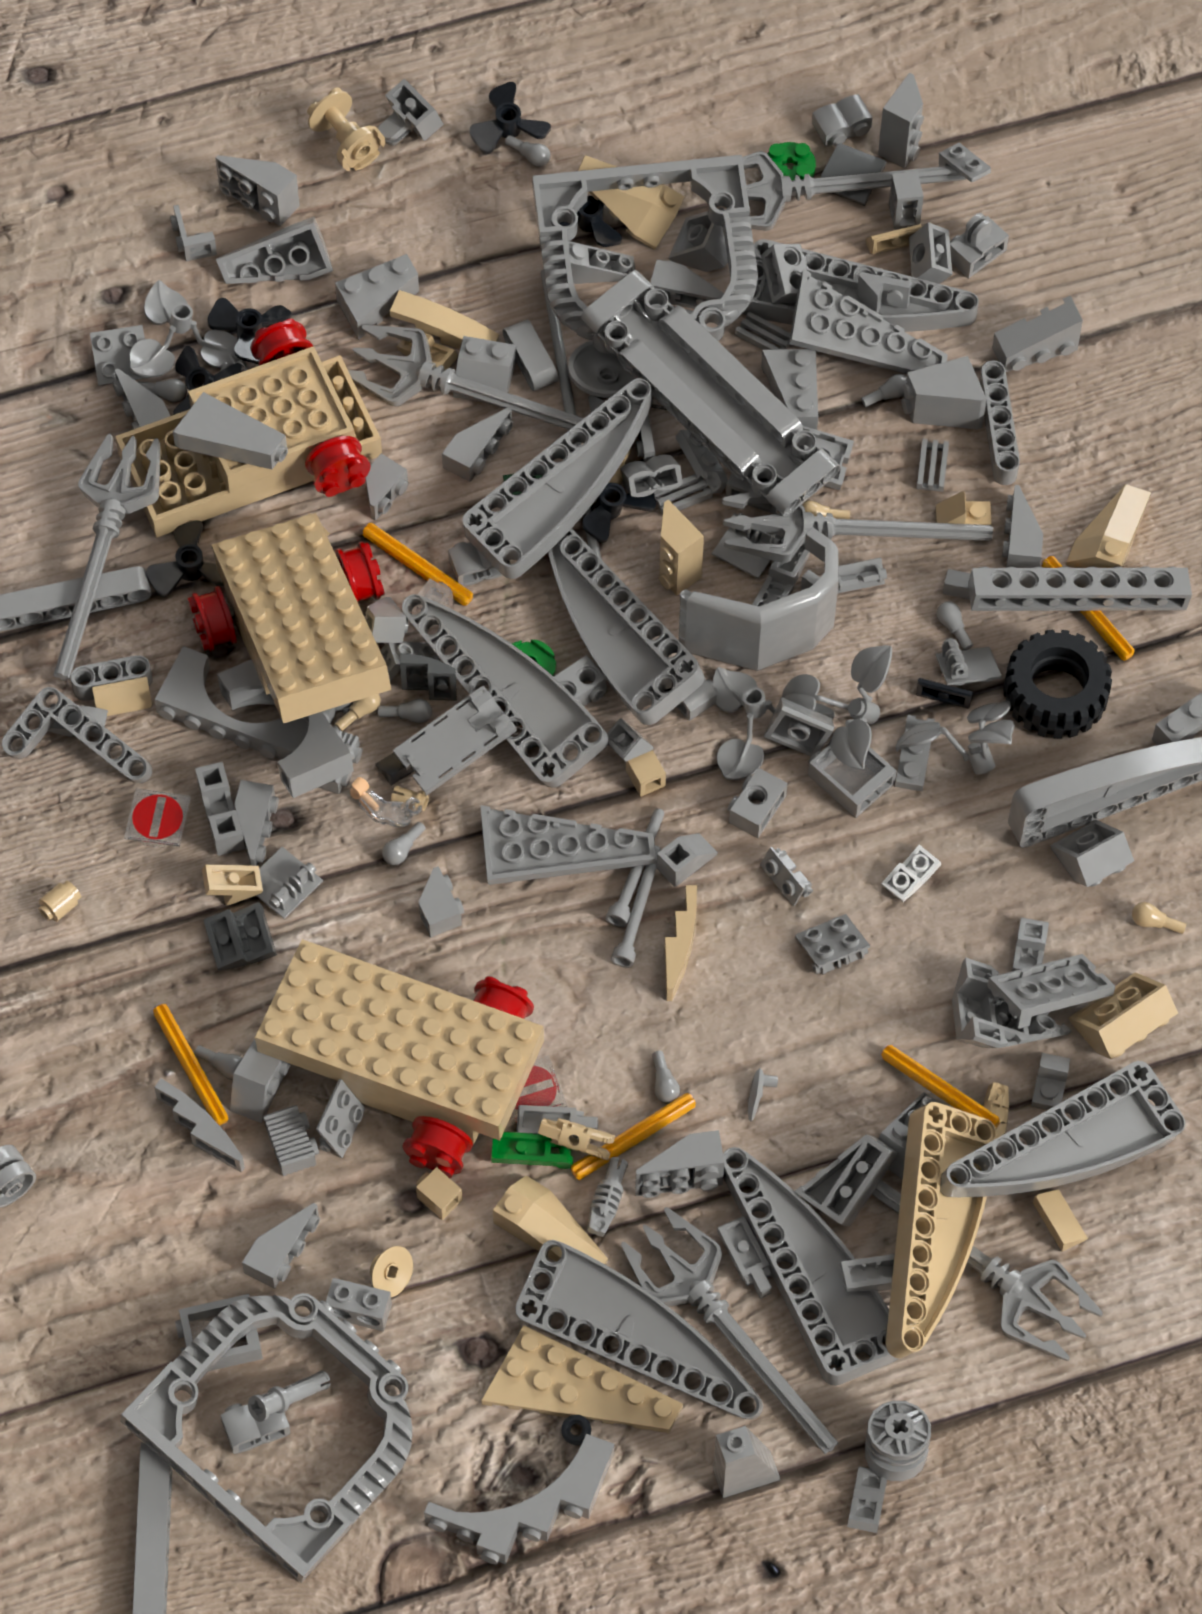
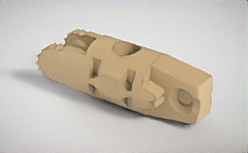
(998, 1103)
(562, 1131)

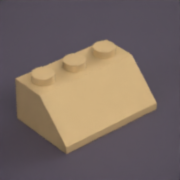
(679, 551)
(1126, 1017)

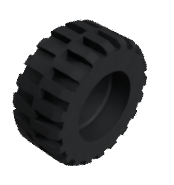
(1065, 654)

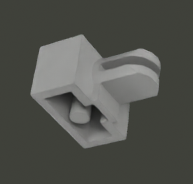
(409, 114)
(978, 245)

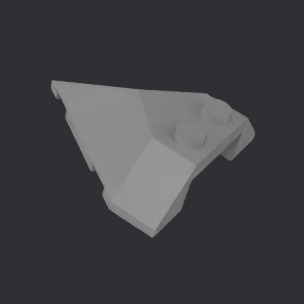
(991, 1024)

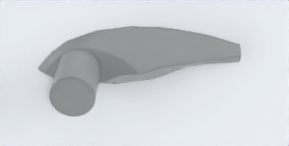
(756, 1090)

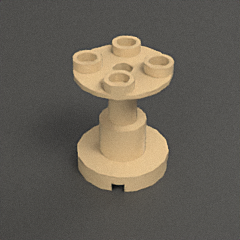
(358, 144)

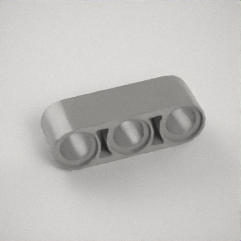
(531, 355)
(98, 673)

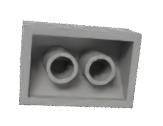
(902, 124)

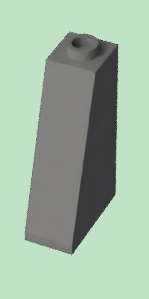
(229, 434)
(742, 1462)

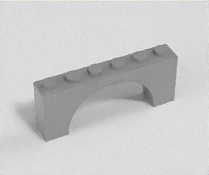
(186, 700)
(320, 755)

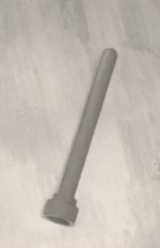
(619, 912)
(624, 953)

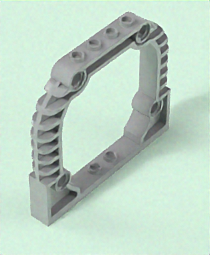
(714, 179)
(292, 1541)

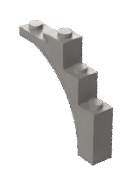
(497, 1530)

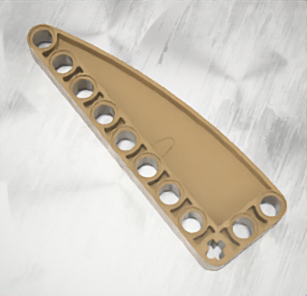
(946, 1226)

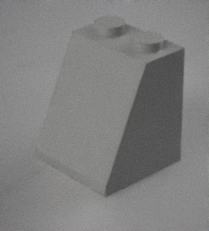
(945, 395)

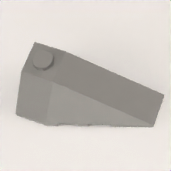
(285, 255)

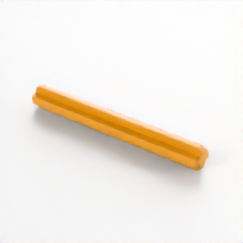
(415, 562)
(1101, 623)
(190, 1064)
(936, 1084)
(635, 1134)

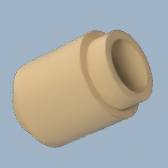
(59, 901)

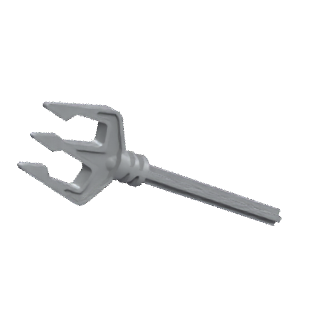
(777, 189)
(419, 372)
(113, 503)
(798, 523)
(695, 1286)
(1019, 1289)

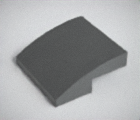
(851, 161)
(428, 675)
(240, 937)

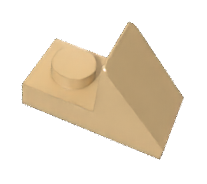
(959, 511)
(232, 881)

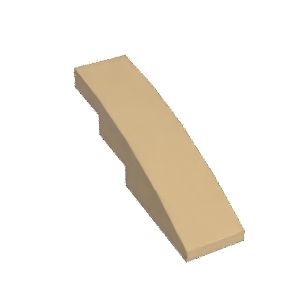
(438, 320)
(680, 947)

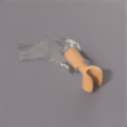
(381, 811)

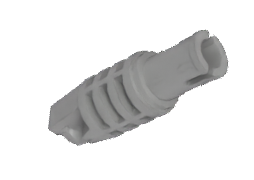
(607, 1198)

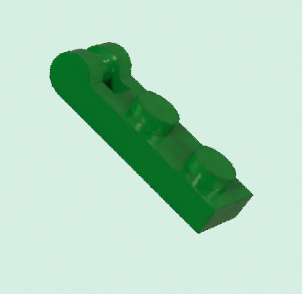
(529, 1150)

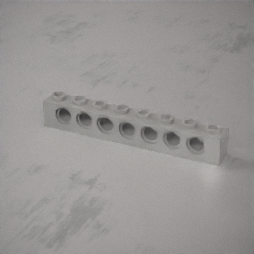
(1079, 589)

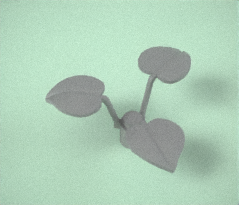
(165, 306)
(735, 690)
(851, 742)
(979, 751)

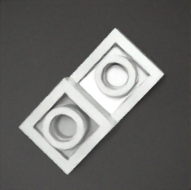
(912, 874)

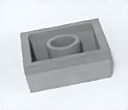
(799, 727)

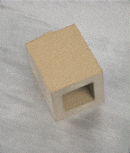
(646, 773)
(438, 1193)

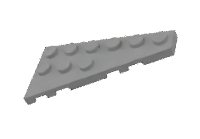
(853, 331)
(547, 846)

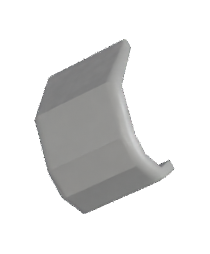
(769, 633)

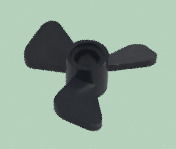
(488, 133)
(591, 220)
(245, 323)
(196, 376)
(598, 521)
(166, 576)

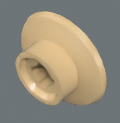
(392, 1270)

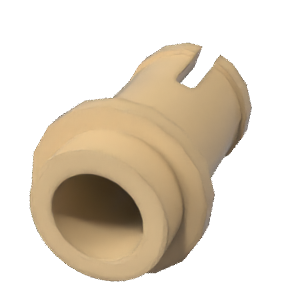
(404, 794)

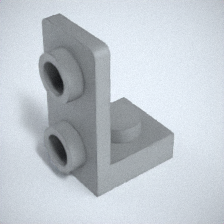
(964, 162)
(196, 246)
(392, 651)

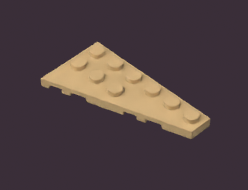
(563, 1383)

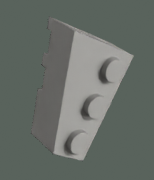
(370, 294)
(1039, 339)
(794, 381)
(256, 1083)
(849, 1180)

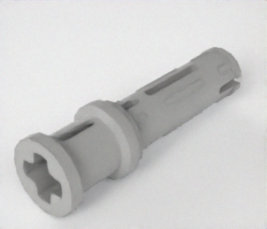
(279, 1398)

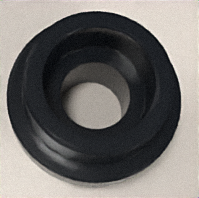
(569, 1422)

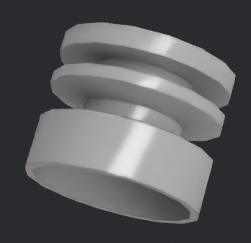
(897, 1440)

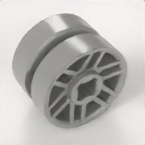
(15, 1175)

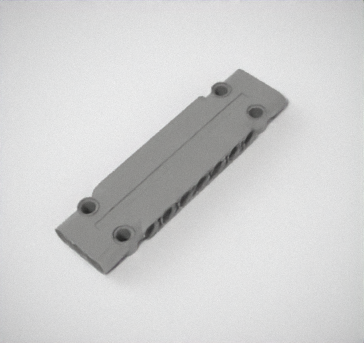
(710, 393)

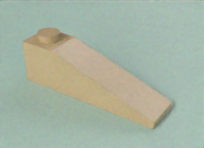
(641, 209)
(1112, 532)
(538, 1216)

